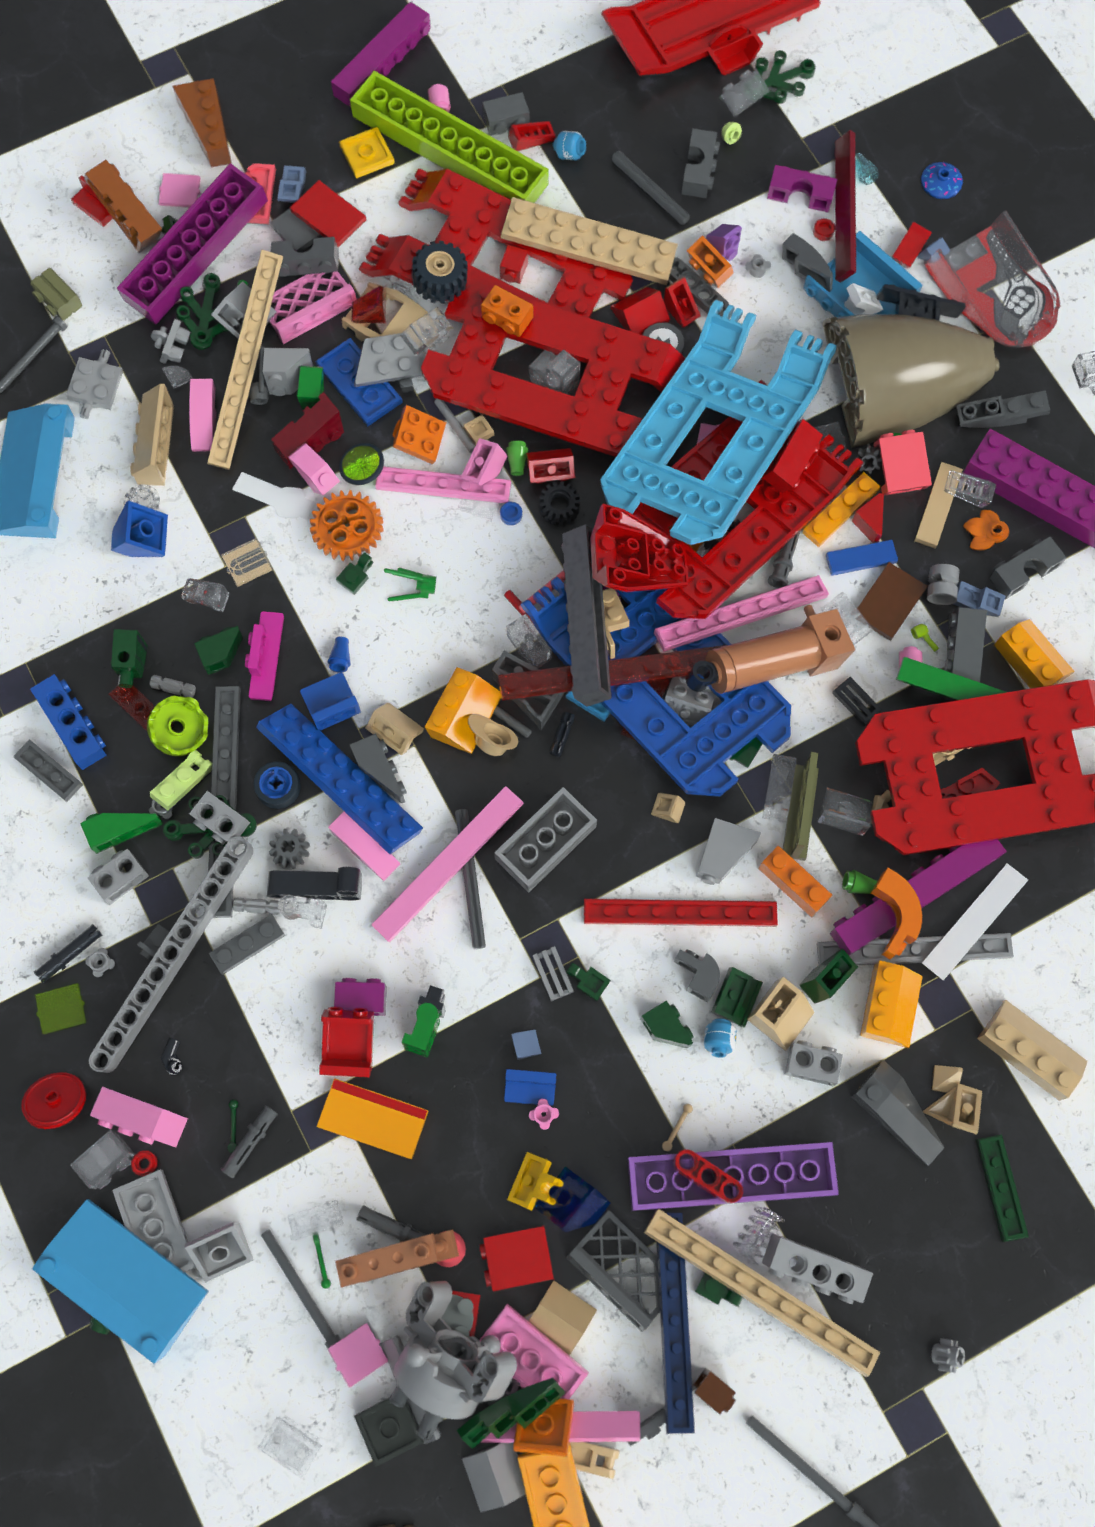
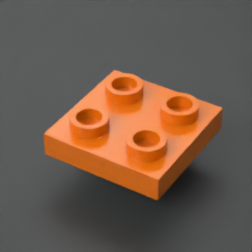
(418, 434)

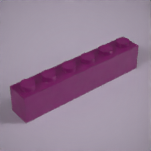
(383, 51)

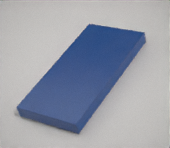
(367, 401)

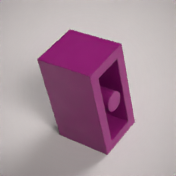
(368, 995)

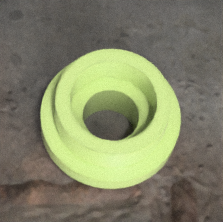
(731, 132)

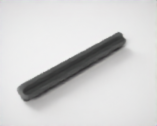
(650, 187)

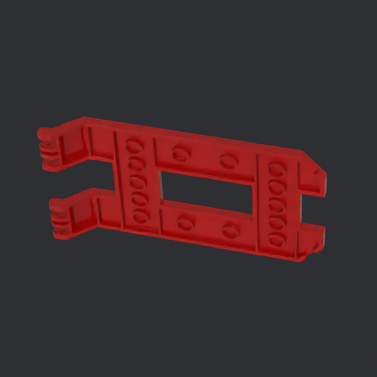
(473, 217)
(583, 419)
(759, 535)
(1036, 715)

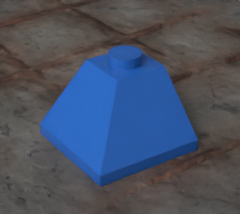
(140, 532)

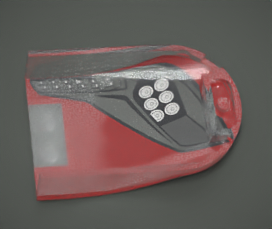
(1000, 284)

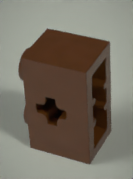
(714, 1391)

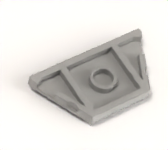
(387, 360)

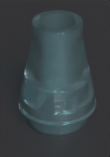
(866, 171)

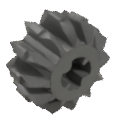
(293, 840)

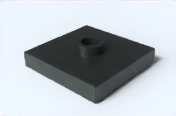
(388, 1430)

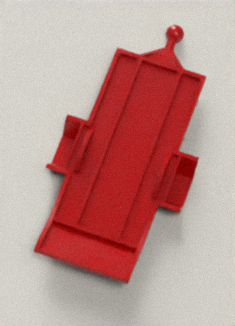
(678, 32)

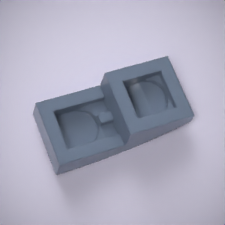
(291, 184)
(975, 598)

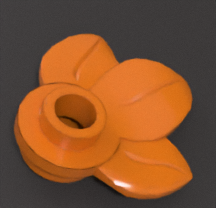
(984, 528)

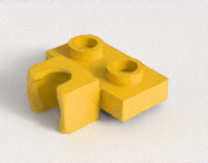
(533, 1182)

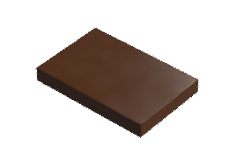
(891, 600)

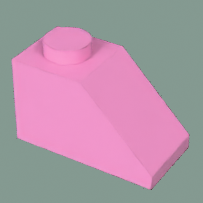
(484, 462)
(313, 469)

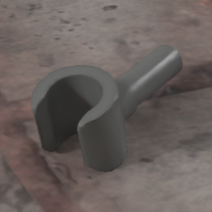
(406, 385)

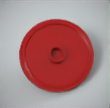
(53, 1100)

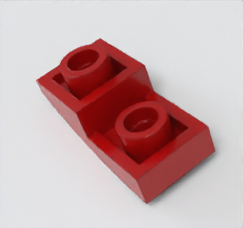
(911, 245)

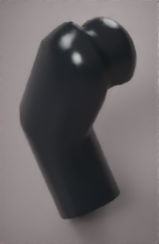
(170, 1059)

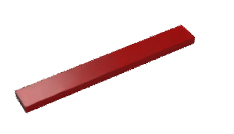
(680, 912)

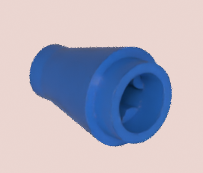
(340, 658)

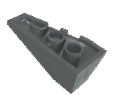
(896, 1109)

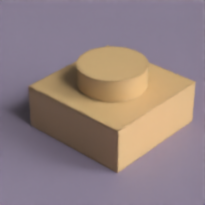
(478, 429)

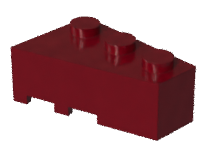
(315, 428)

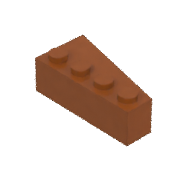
(123, 205)

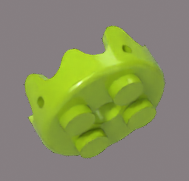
(189, 714)

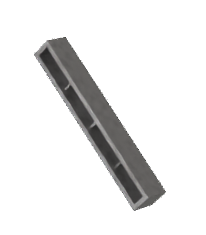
(586, 620)

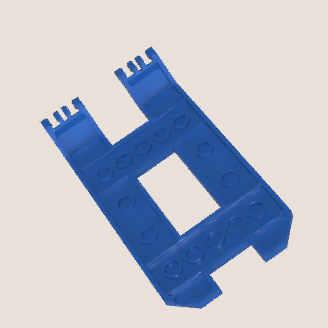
(688, 755)

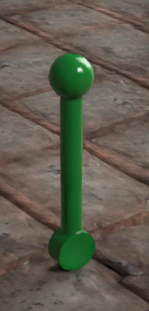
(325, 1283)

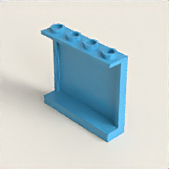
(872, 271)

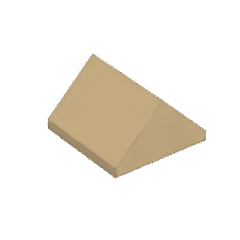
(562, 1317)

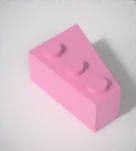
(137, 1117)

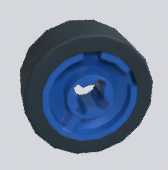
(285, 793)

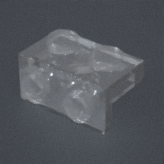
(745, 92)

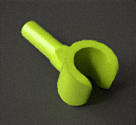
(922, 631)

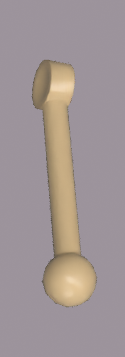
(667, 1146)

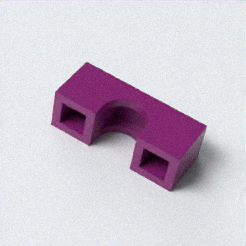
(817, 187)

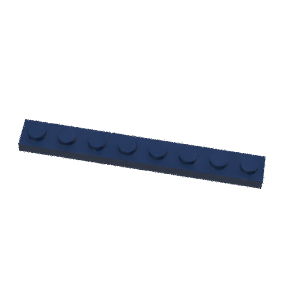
(675, 1340)

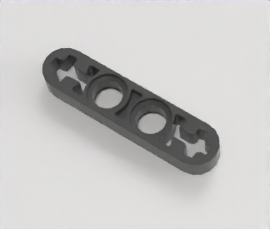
(699, 286)

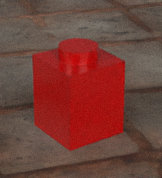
(513, 264)

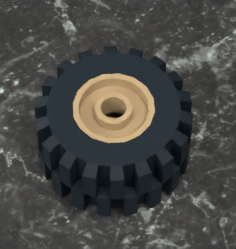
(439, 272)

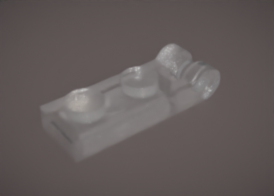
(779, 787)

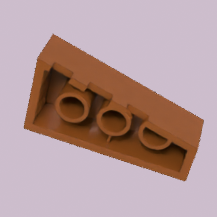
(203, 113)

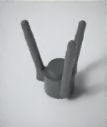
(259, 391)

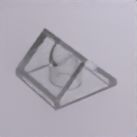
(845, 812)

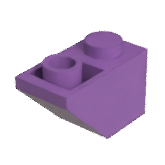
(726, 240)

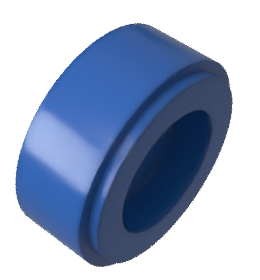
(511, 513)

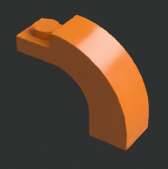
(907, 909)

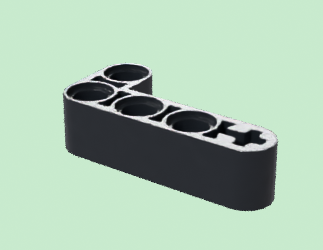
(317, 885)

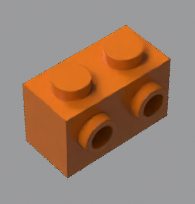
(710, 262)
(507, 311)

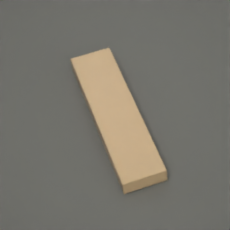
(936, 508)

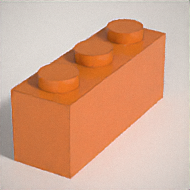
(795, 881)

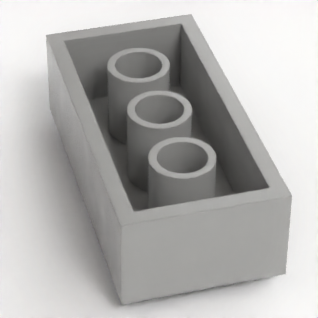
(545, 839)

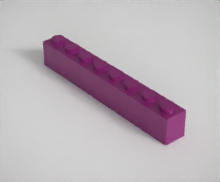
(928, 884)

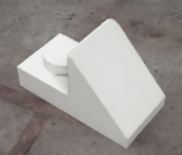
(862, 300)

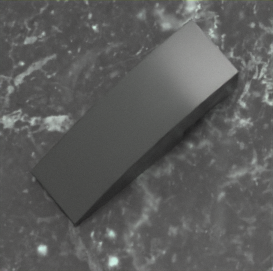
(807, 261)

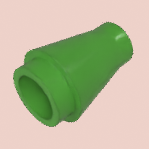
(517, 457)
(857, 882)

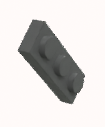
(48, 770)
(246, 944)

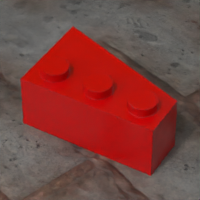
(793, 457)

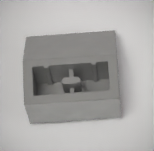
(233, 309)

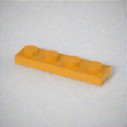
(841, 509)

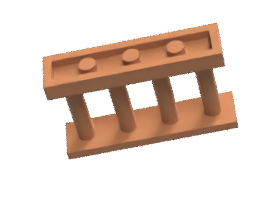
(396, 1258)

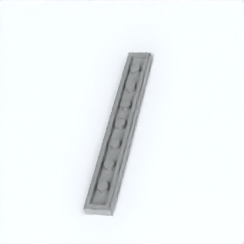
(986, 947)

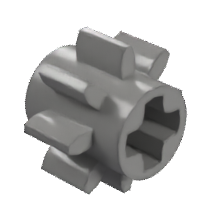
(948, 1355)

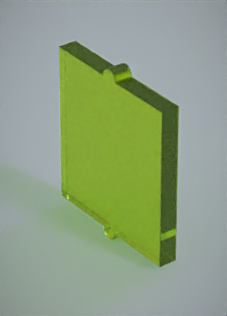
(60, 1008)

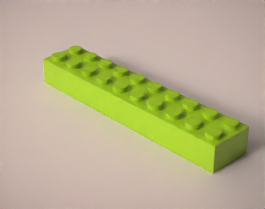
(447, 139)

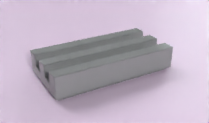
(545, 954)

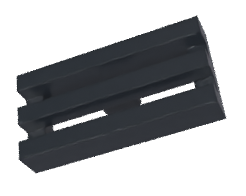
(850, 706)

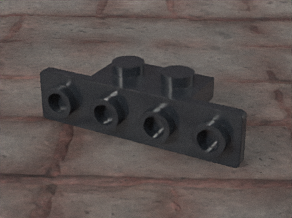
(920, 304)

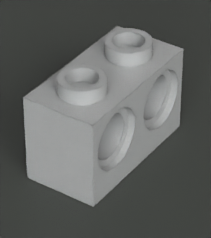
(221, 816)
(121, 881)
(813, 1070)

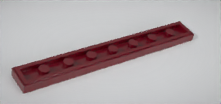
(845, 207)

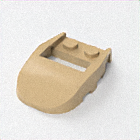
(402, 320)

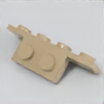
(614, 617)

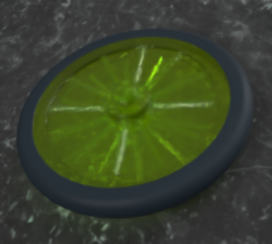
(361, 464)

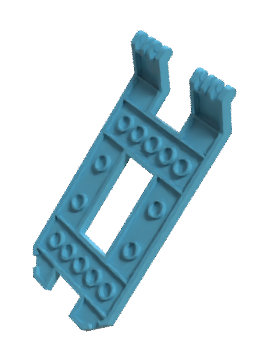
(703, 381)

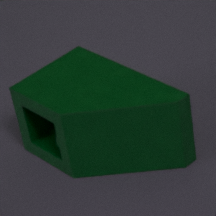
(220, 649)
(665, 1026)

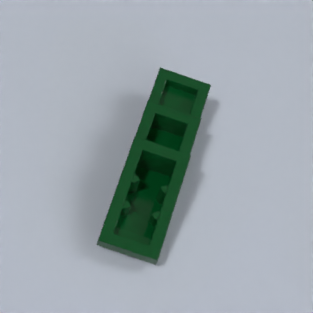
(518, 1407)

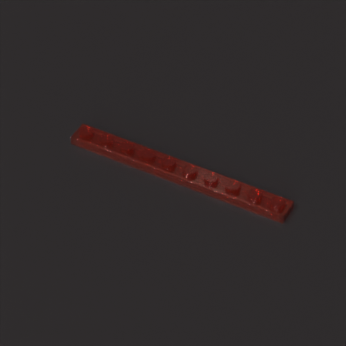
(620, 670)

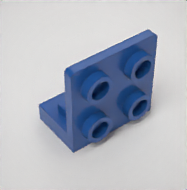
(330, 701)

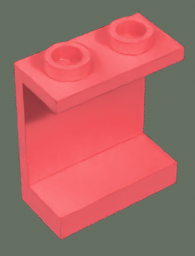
(904, 462)

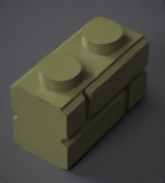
(56, 294)

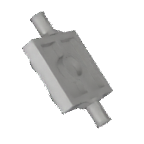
(94, 383)

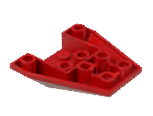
(634, 554)

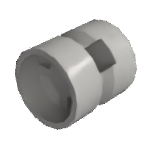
(943, 584)

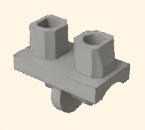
(176, 334)

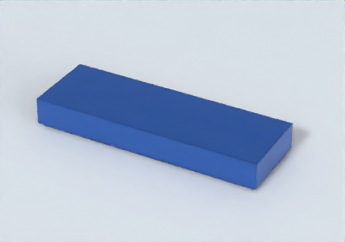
(861, 557)

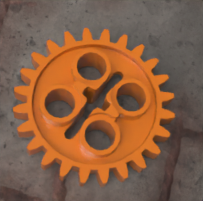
(354, 542)

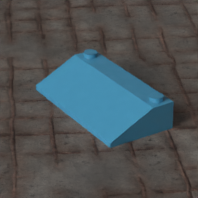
(31, 469)
(121, 1281)

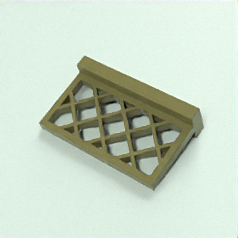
(801, 809)

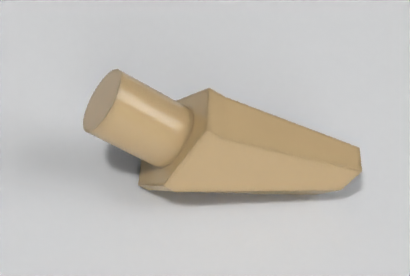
(880, 802)

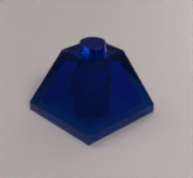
(576, 1203)

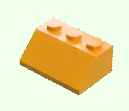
(1032, 655)
(463, 696)
(891, 1004)

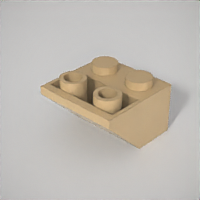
(782, 1013)

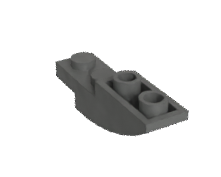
(1003, 412)

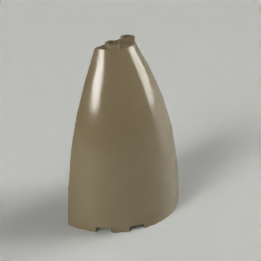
(904, 370)

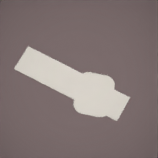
(288, 501)

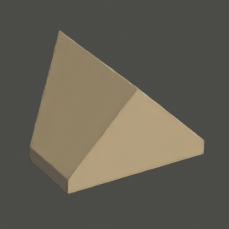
(958, 1108)

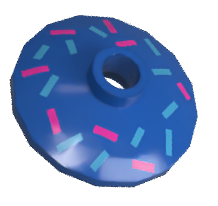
(940, 186)

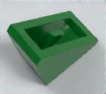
(310, 385)

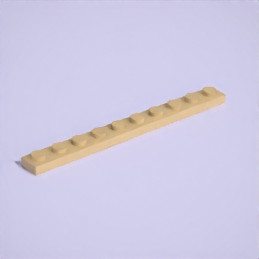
(245, 360)
(762, 1293)

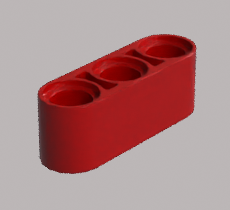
(721, 1178)

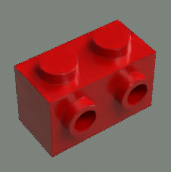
(550, 465)

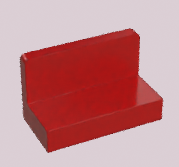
(90, 204)

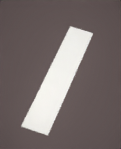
(975, 921)

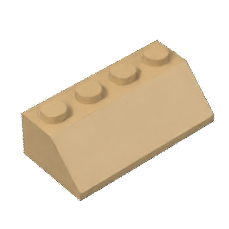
(153, 437)
(1033, 1051)

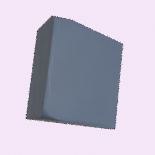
(928, 252)
(526, 1044)

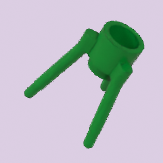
(425, 583)

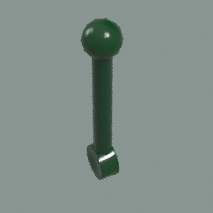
(233, 1104)

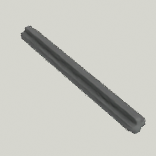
(471, 889)

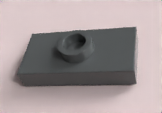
(651, 1425)

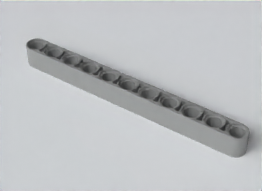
(161, 959)

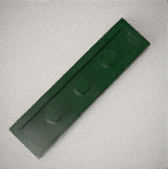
(1002, 1188)

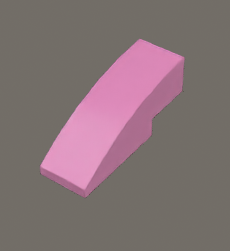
(202, 414)
(363, 846)

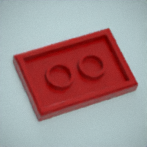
(328, 213)

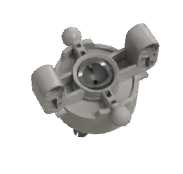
(443, 1367)

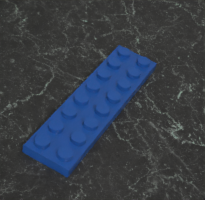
(340, 778)

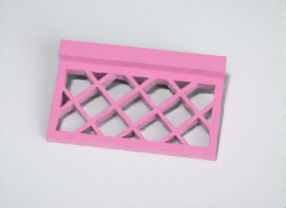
(314, 312)

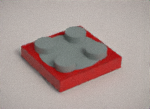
(462, 1313)

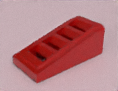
(520, 141)

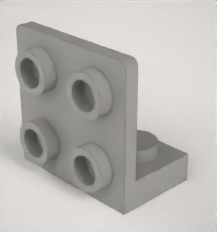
(689, 704)

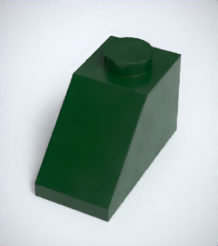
(828, 976)

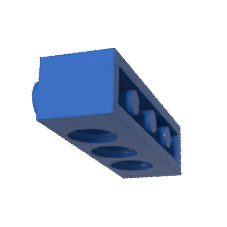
(47, 694)

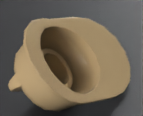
(490, 736)

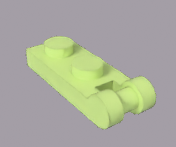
(181, 780)

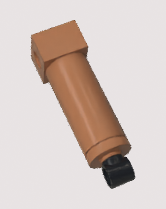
(815, 646)

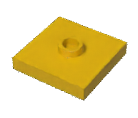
(366, 152)

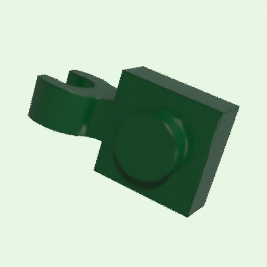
(354, 576)
(591, 982)
(715, 1291)

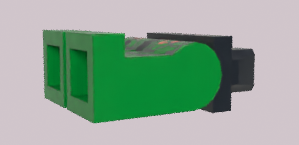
(427, 1022)

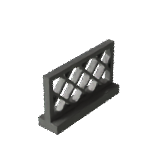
(606, 1283)

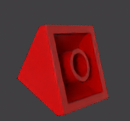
(641, 310)

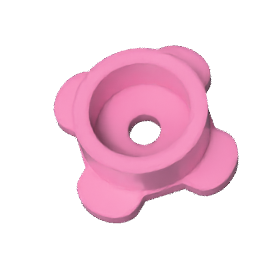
(551, 1113)

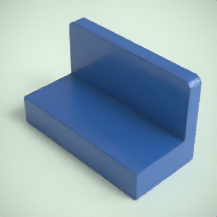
(529, 1087)

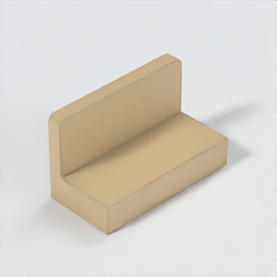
(393, 727)

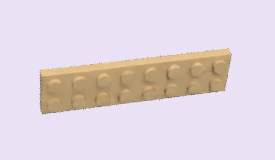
(589, 241)

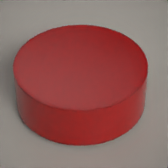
(824, 229)

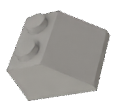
(282, 368)

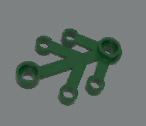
(805, 70)
(203, 313)
(206, 841)

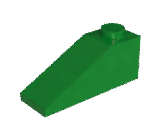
(111, 829)

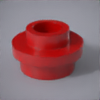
(136, 1163)

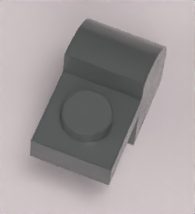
(706, 973)

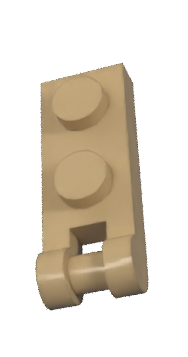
(586, 1455)

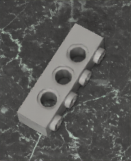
(855, 1278)

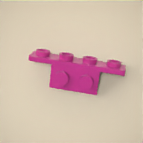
(264, 655)

